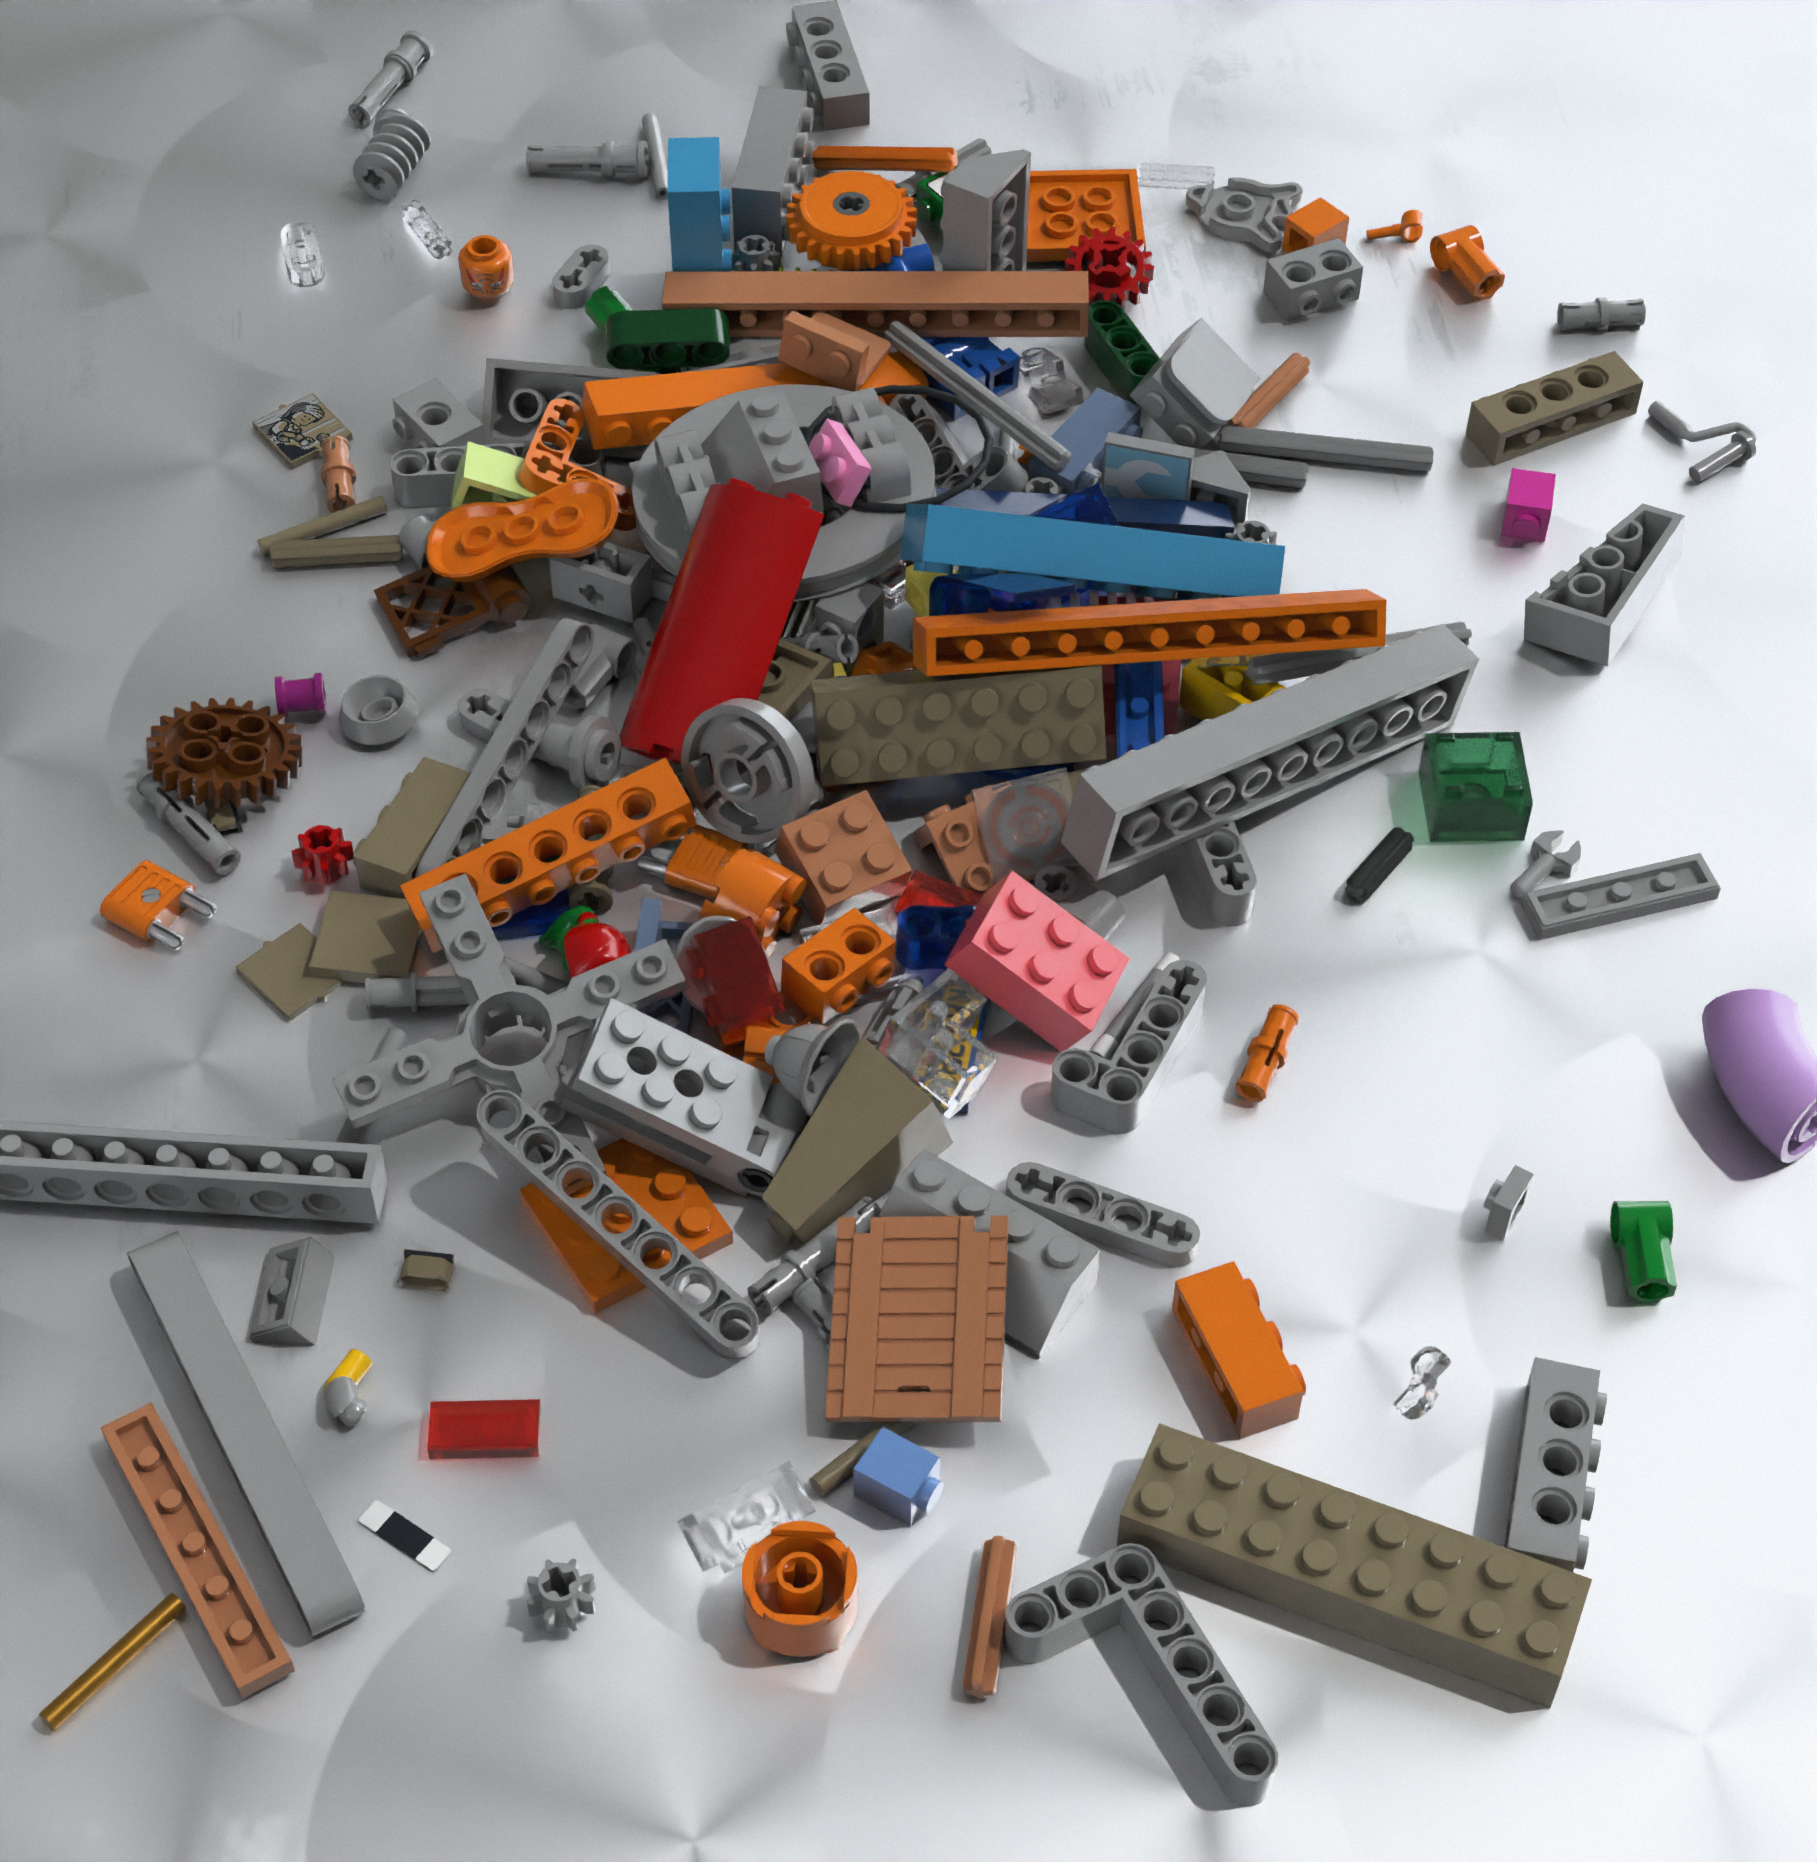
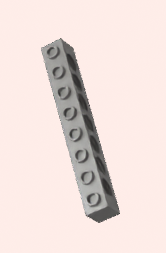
(191, 1172)

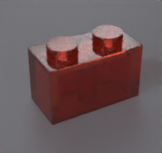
(734, 976)

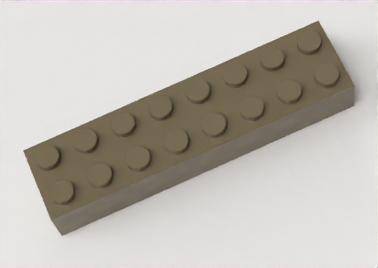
(1355, 1564)

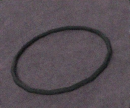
(919, 390)

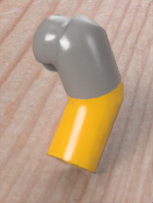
(341, 1388)

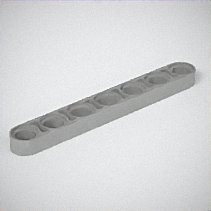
(515, 737)

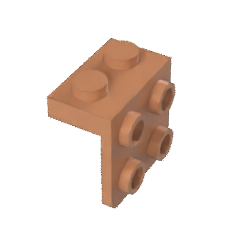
(831, 349)
(959, 845)

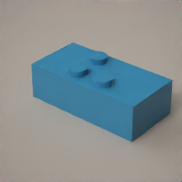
(697, 206)

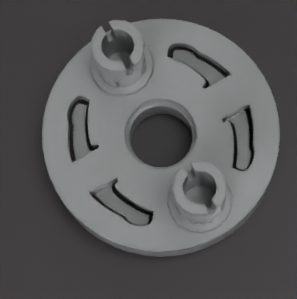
(773, 753)

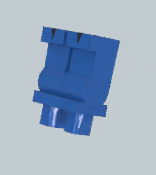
(980, 360)

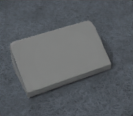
(292, 1294)

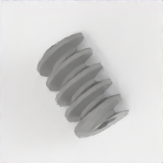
(391, 156)

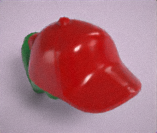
(584, 940)

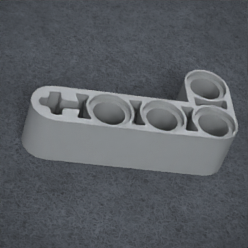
(949, 459)
(1223, 874)
(1139, 1061)

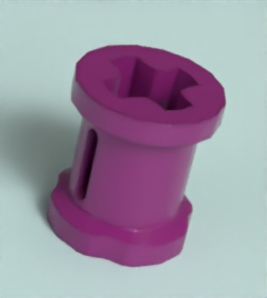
(301, 695)

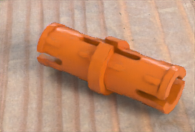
(1267, 1053)

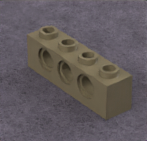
(1554, 408)

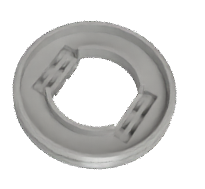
(848, 551)

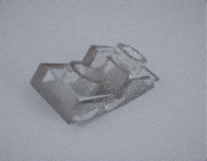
(1045, 381)

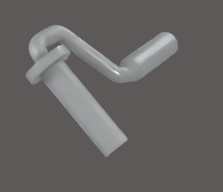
(1741, 444)

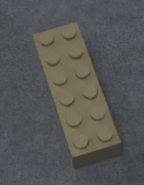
(955, 723)

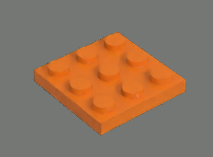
(1075, 203)
(662, 1190)

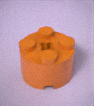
(759, 889)
(800, 1589)

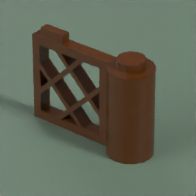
(494, 598)

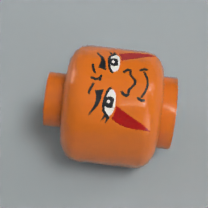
(486, 267)

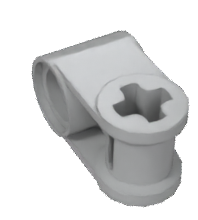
(1084, 901)

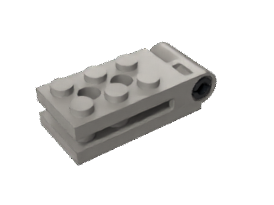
(683, 1100)

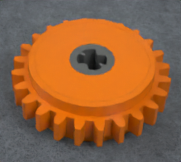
(851, 220)

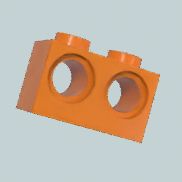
(838, 966)

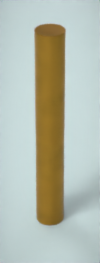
(112, 1661)

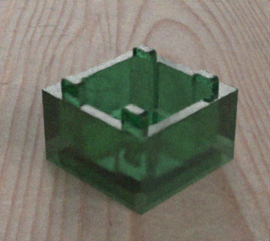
(1475, 787)

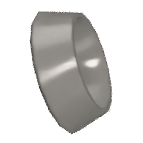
(377, 710)

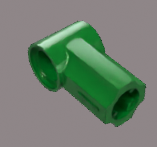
(1645, 1239)

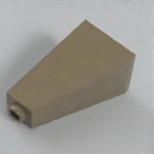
(853, 1145)

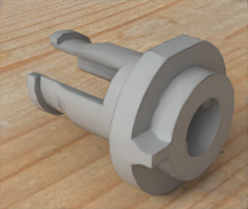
(586, 750)

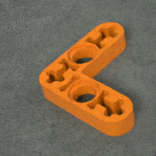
(546, 466)

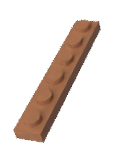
(197, 1551)

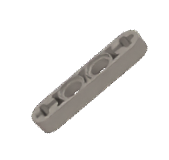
(1105, 1207)

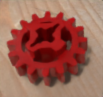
(1110, 266)

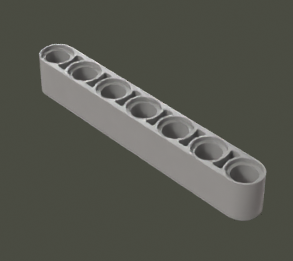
(609, 1199)

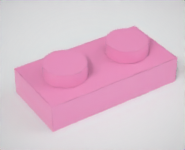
(839, 462)

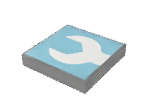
(1146, 468)

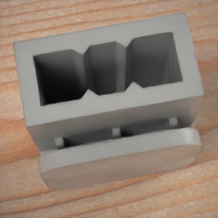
(1195, 386)

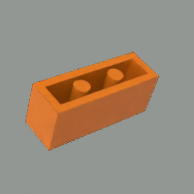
(1238, 1349)

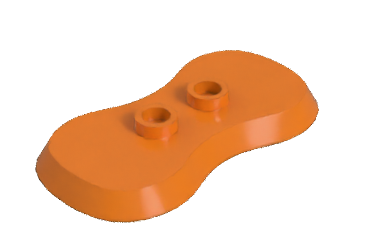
(491, 535)

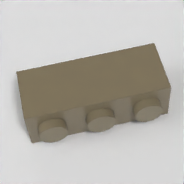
(407, 827)

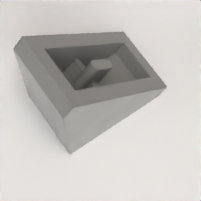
(1219, 481)

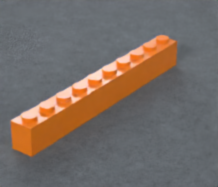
(1148, 632)

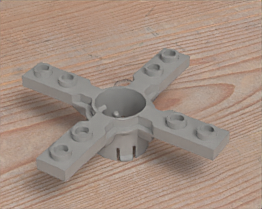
(496, 1004)

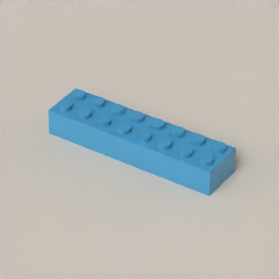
(1084, 552)

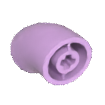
(1765, 1067)

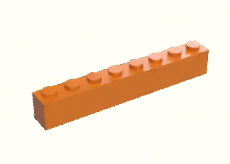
(641, 407)

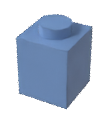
(897, 1477)

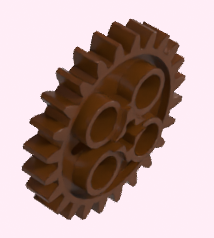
(224, 752)

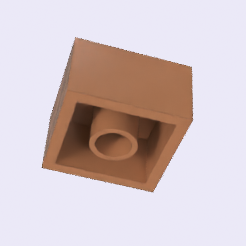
(844, 858)

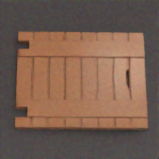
(918, 1311)

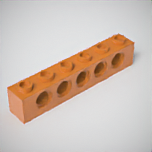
(564, 833)

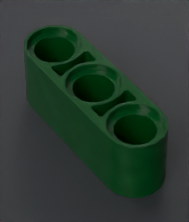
(667, 338)
(1118, 347)

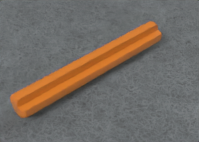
(885, 158)

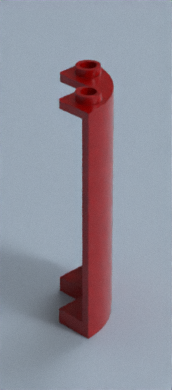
(721, 613)

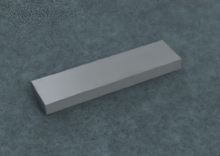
(1620, 896)

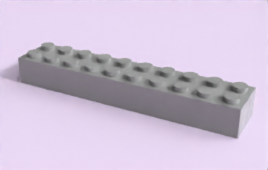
(1266, 751)

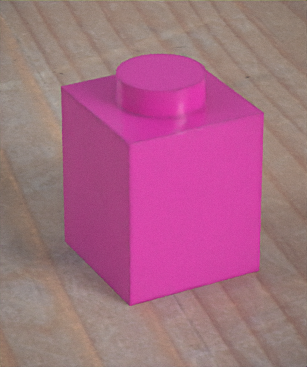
(1528, 504)

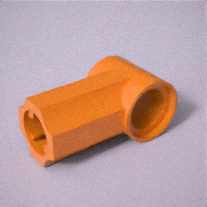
(1465, 256)

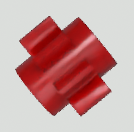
(323, 854)

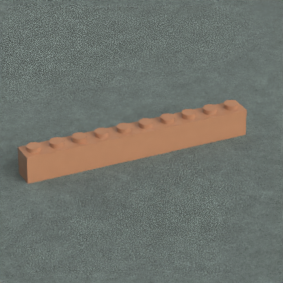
(871, 300)

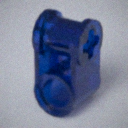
(929, 934)

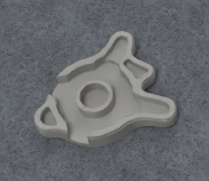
(1245, 210)

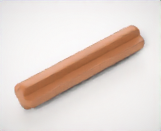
(1271, 391)
(989, 1617)

